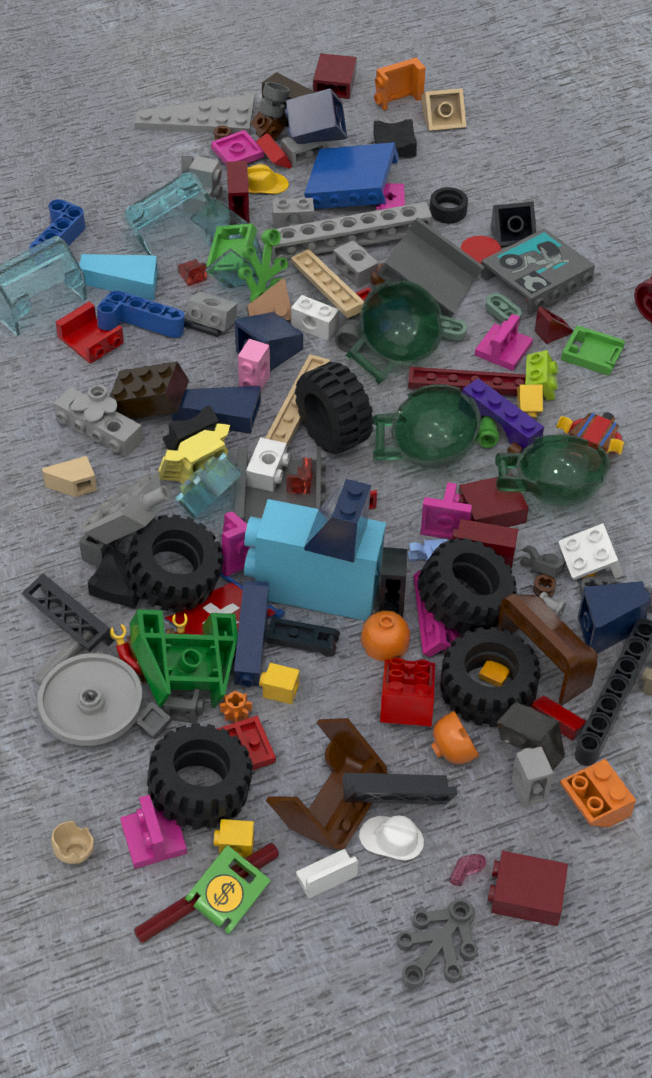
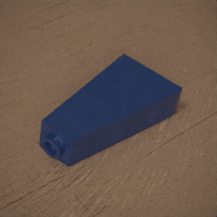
(230, 404)
(251, 633)

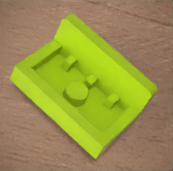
(542, 371)

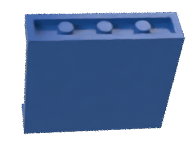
(351, 175)

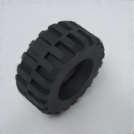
(334, 407)
(164, 587)
(450, 600)
(482, 702)
(192, 803)

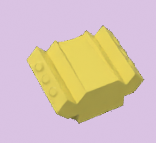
(193, 454)

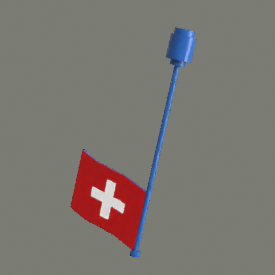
(222, 600)

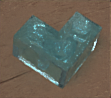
(207, 484)

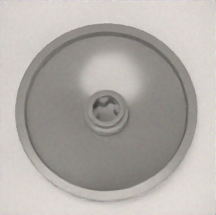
(90, 699)

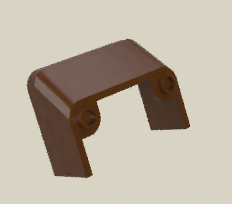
(553, 639)
(330, 818)

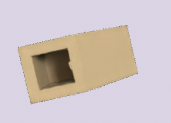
(71, 477)

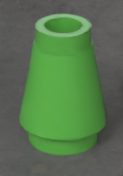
(488, 433)

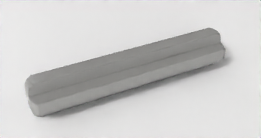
(67, 651)

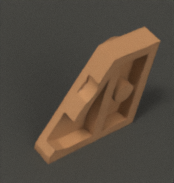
(273, 300)

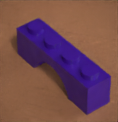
(516, 423)

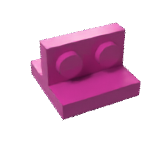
(504, 344)
(442, 516)
(233, 545)
(151, 835)

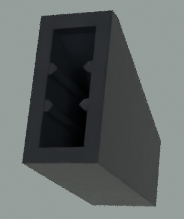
(393, 580)

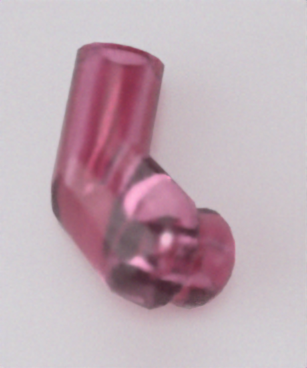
(467, 865)

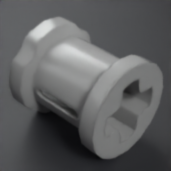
(557, 607)

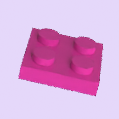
(237, 147)

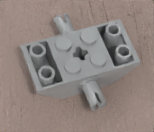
(127, 509)

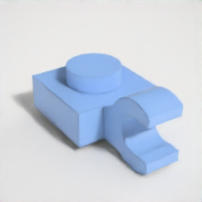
(420, 552)

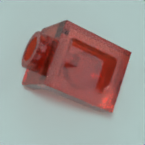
(193, 272)
(302, 481)

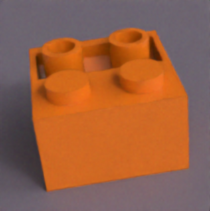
(600, 794)

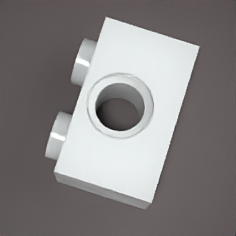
(315, 317)
(267, 464)

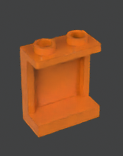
(399, 81)

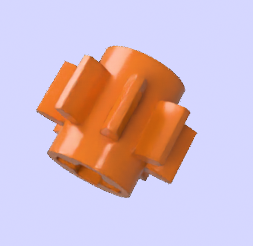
(236, 706)

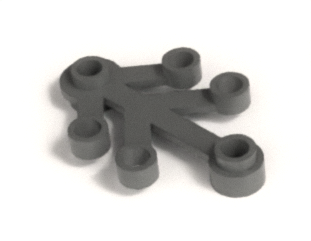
(439, 940)

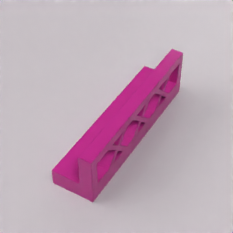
(432, 633)

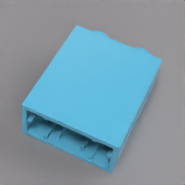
(306, 577)

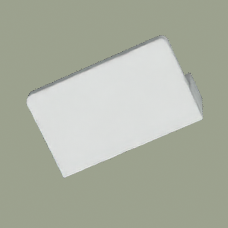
(327, 873)

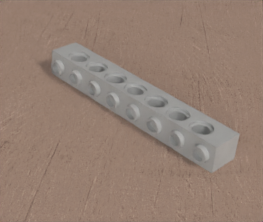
(362, 228)

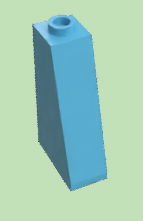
(121, 273)

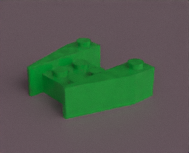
(184, 659)

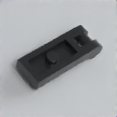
(303, 636)

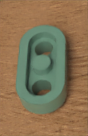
(501, 307)
(453, 328)

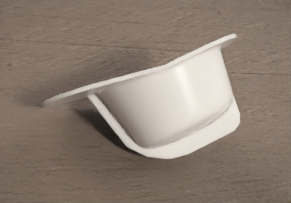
(392, 837)

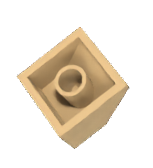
(444, 109)

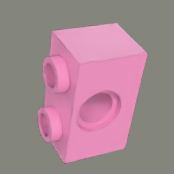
(254, 364)

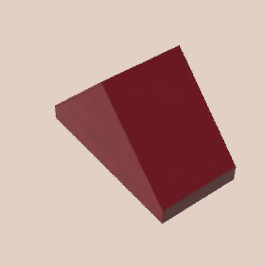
(550, 326)

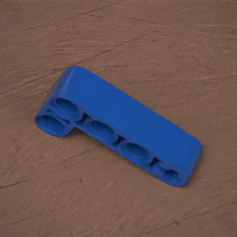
(66, 222)
(139, 312)

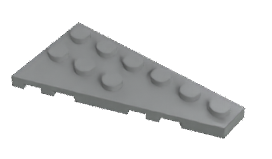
(200, 116)

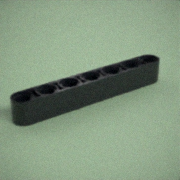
(622, 679)

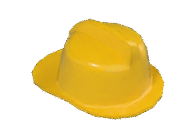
(264, 180)

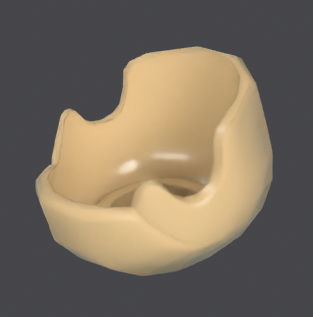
(72, 843)

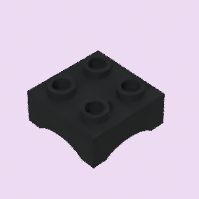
(400, 133)
(182, 430)
(111, 581)

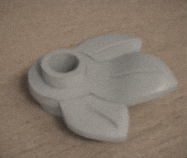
(95, 403)

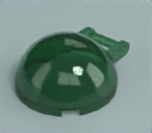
(398, 326)
(430, 428)
(555, 470)

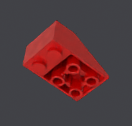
(408, 692)

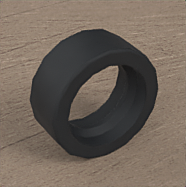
(450, 195)

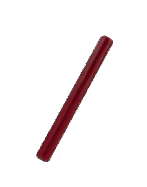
(183, 907)

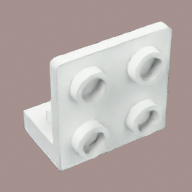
(590, 552)

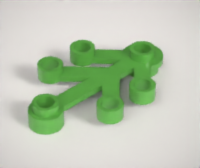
(270, 238)

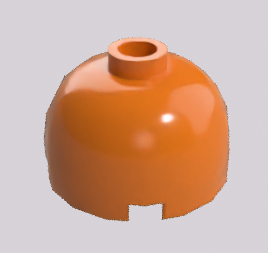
(385, 635)
(453, 741)

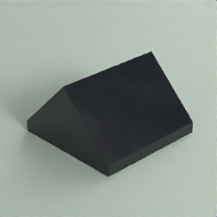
(513, 222)

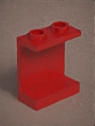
(82, 334)

